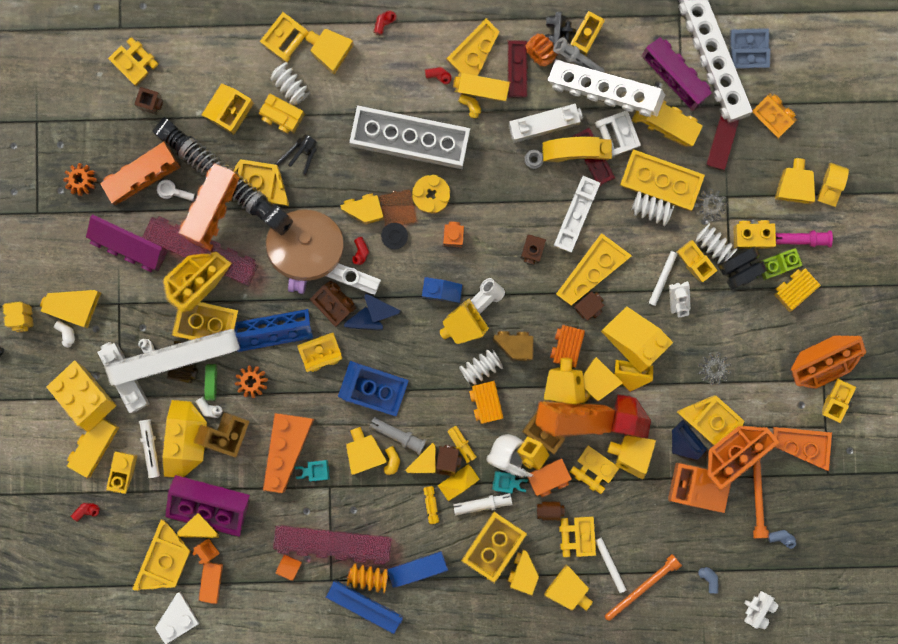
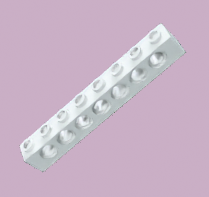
(721, 55)

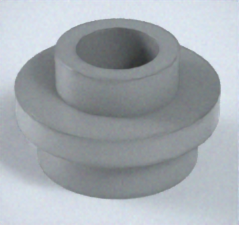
(538, 155)

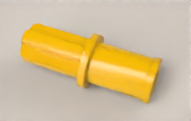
(461, 444)

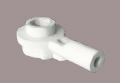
(167, 189)

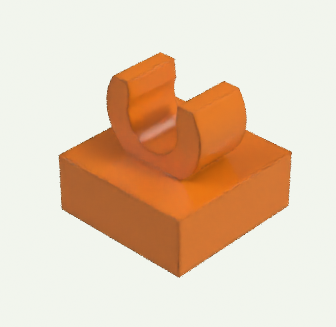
(206, 551)

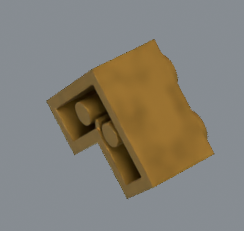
(535, 432)
(227, 437)

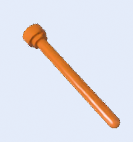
(760, 530)
(671, 564)

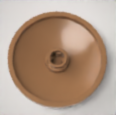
(308, 248)

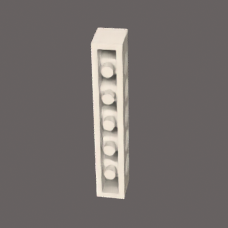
(563, 71)

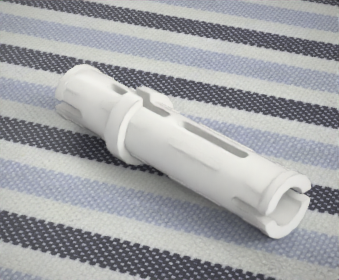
(152, 471)
(482, 504)

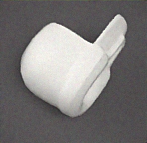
(505, 455)

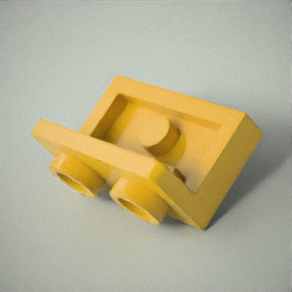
(320, 352)

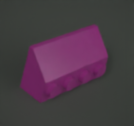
(676, 73)
(125, 243)
(219, 506)

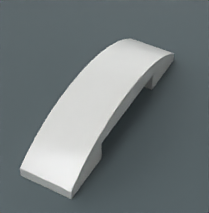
(576, 214)

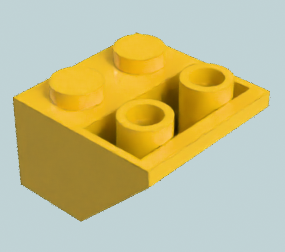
(228, 108)

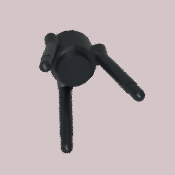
(305, 145)

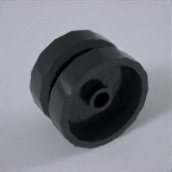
(743, 268)

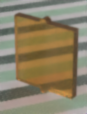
(398, 207)

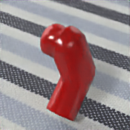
(383, 20)
(440, 73)
(362, 252)
(85, 509)

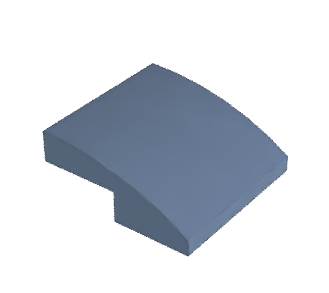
(750, 48)

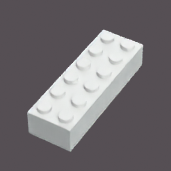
(409, 137)

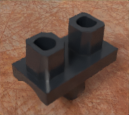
(561, 26)

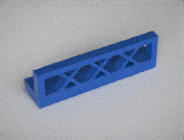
(273, 333)
(364, 606)

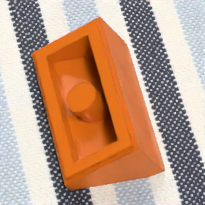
(210, 582)

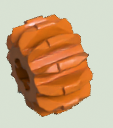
(541, 50)
(82, 172)
(246, 377)

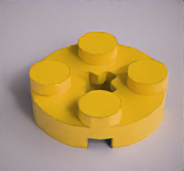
(432, 183)

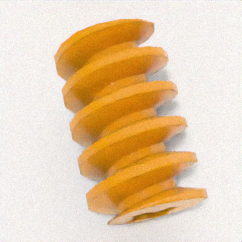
(367, 578)

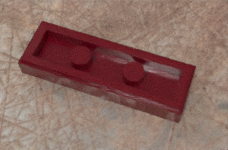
(517, 69)
(722, 144)
(598, 167)

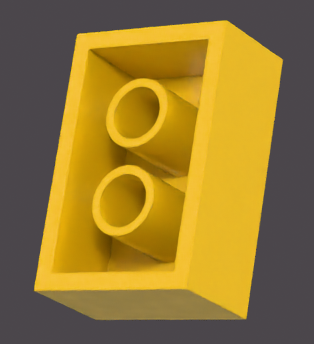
(81, 396)
(494, 546)

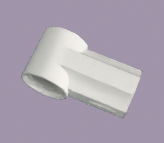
(489, 292)

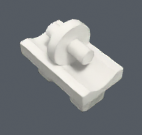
(680, 299)
(758, 609)

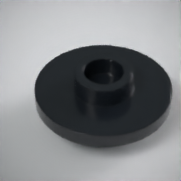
(394, 235)

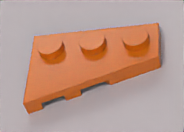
(806, 445)

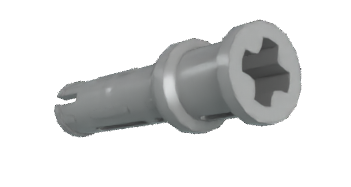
(573, 54)
(406, 439)

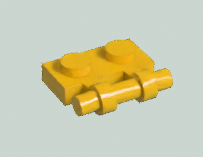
(128, 65)
(598, 465)
(584, 536)

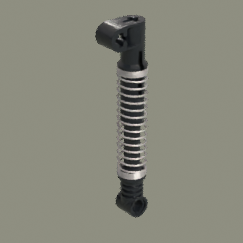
(253, 200)

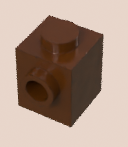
(148, 100)
(532, 249)
(590, 306)
(448, 460)

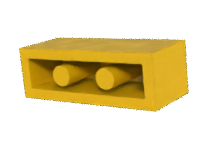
(92, 448)

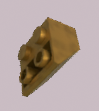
(516, 347)

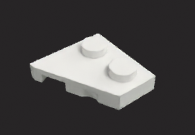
(176, 619)

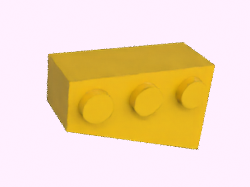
(672, 124)

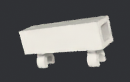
(545, 123)
(129, 391)

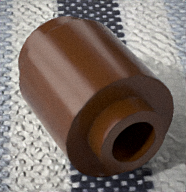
(550, 511)

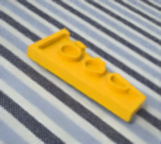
(594, 267)

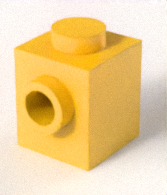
(533, 453)

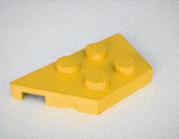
(265, 178)
(711, 418)
(163, 560)

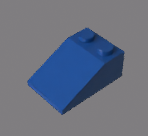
(373, 388)

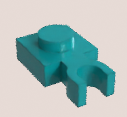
(316, 471)
(506, 482)

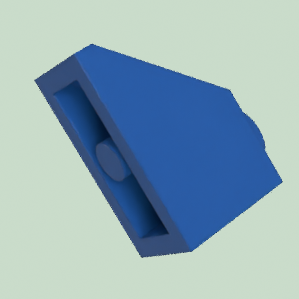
(441, 290)

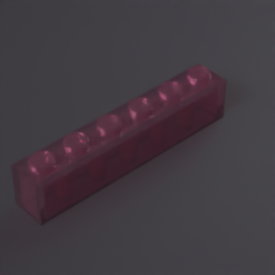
(168, 237)
(332, 543)

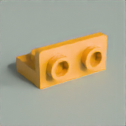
(774, 115)

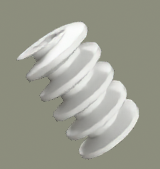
(288, 84)
(652, 208)
(715, 244)
(481, 367)

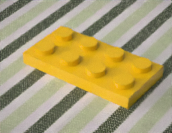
(662, 180)

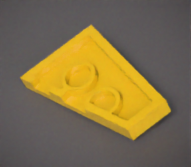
(473, 51)

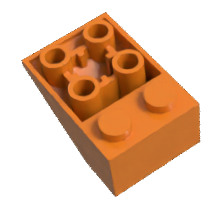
(694, 488)

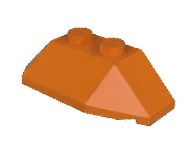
(827, 361)
(738, 453)

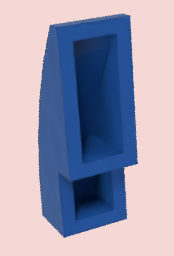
(417, 569)

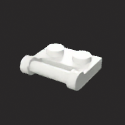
(623, 130)

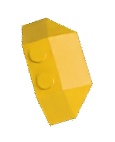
(194, 279)
(179, 450)

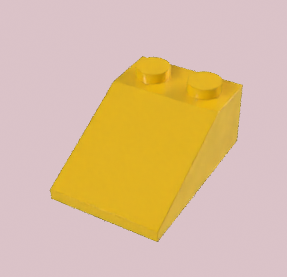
(203, 321)
(636, 338)

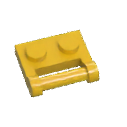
(280, 32)

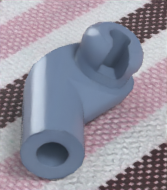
(784, 537)
(711, 577)

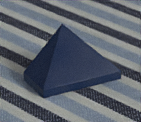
(379, 309)
(363, 320)
(686, 442)

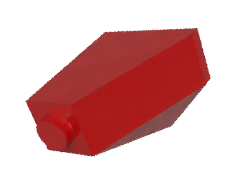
(630, 417)

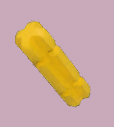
(431, 505)

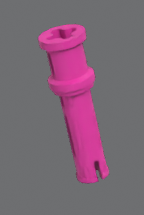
(812, 239)

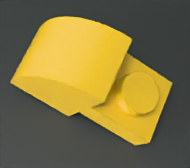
(833, 184)
(696, 261)
(838, 400)

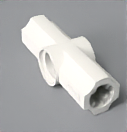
(363, 281)

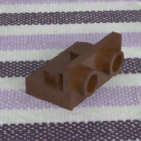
(333, 303)

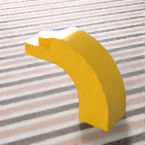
(577, 148)

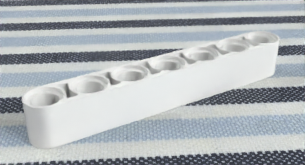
(172, 357)

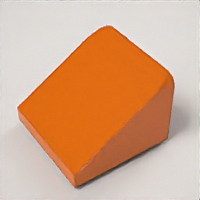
(288, 567)

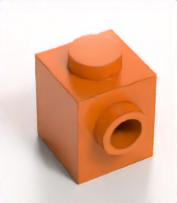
(453, 234)

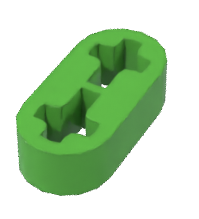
(210, 382)

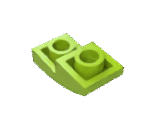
(781, 263)

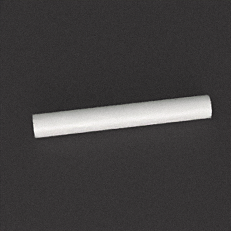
(663, 278)
(610, 565)

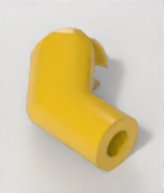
(473, 105)
(394, 461)

